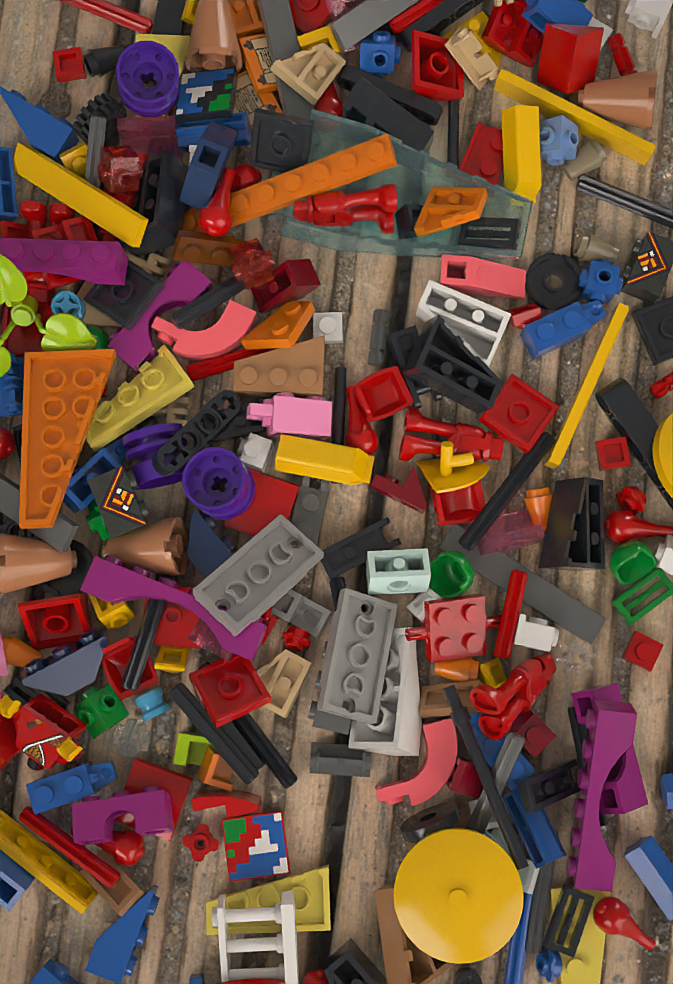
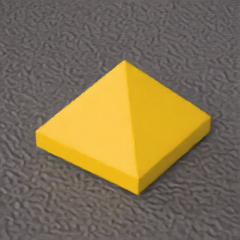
(172, 659)
(492, 673)

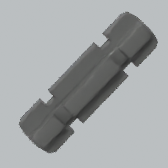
(378, 337)

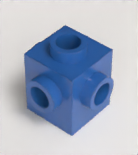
(379, 53)
(592, 285)

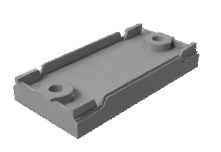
(257, 575)
(357, 656)

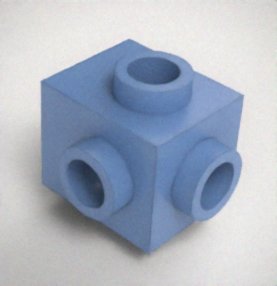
(558, 140)

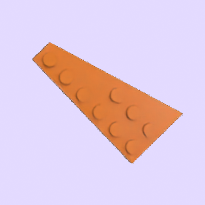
(57, 413)

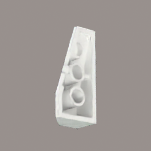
(398, 717)

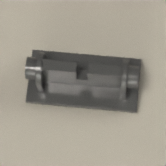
(339, 760)

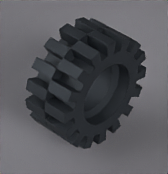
(102, 106)

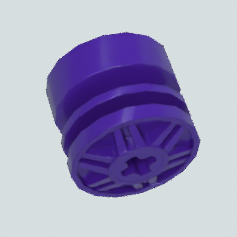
(145, 63)
(142, 447)
(207, 472)

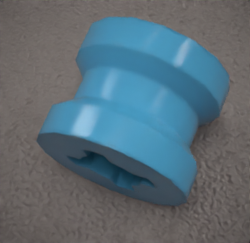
(63, 304)
(152, 704)

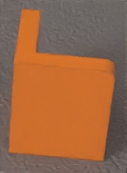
(215, 770)

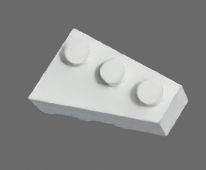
(465, 316)

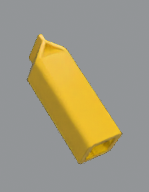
(521, 150)
(323, 460)

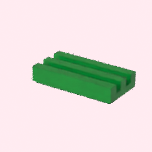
(623, 610)

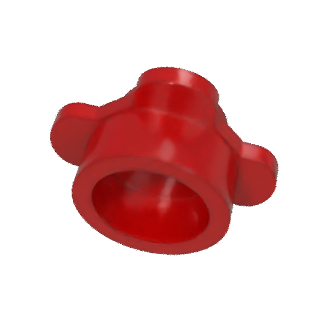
(631, 499)
(296, 638)
(191, 841)

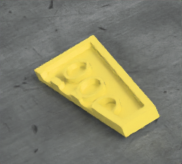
(147, 393)
(311, 903)
(587, 963)

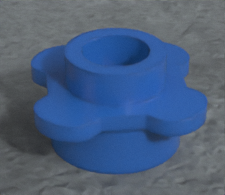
(549, 964)

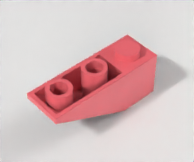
(481, 277)

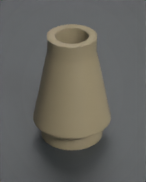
(587, 159)
(590, 247)

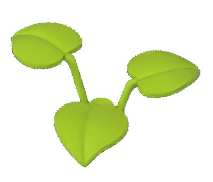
(62, 330)

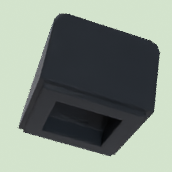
(406, 220)

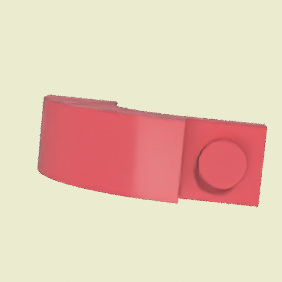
(212, 342)
(435, 771)

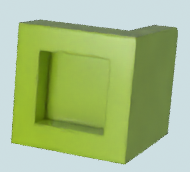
(190, 748)

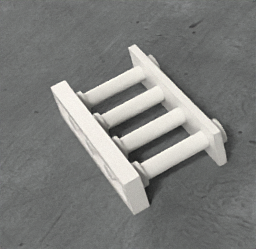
(284, 942)

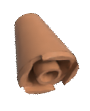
(213, 38)
(622, 99)
(153, 547)
(31, 562)

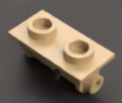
(465, 49)

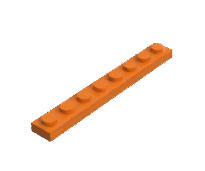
(305, 181)

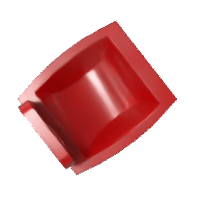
(382, 394)
(458, 505)
(115, 662)

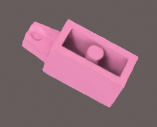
(293, 416)

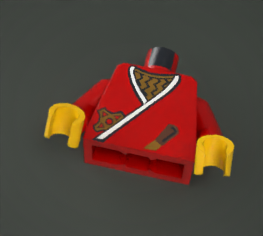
(44, 731)

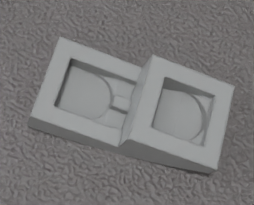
(302, 613)

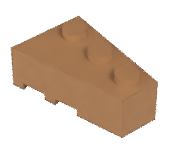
(282, 370)
(402, 958)

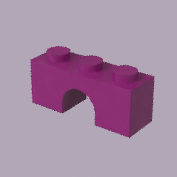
(96, 816)

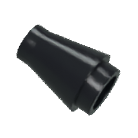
(102, 60)

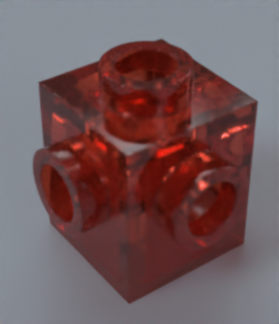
(119, 169)
(252, 264)

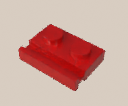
(484, 154)

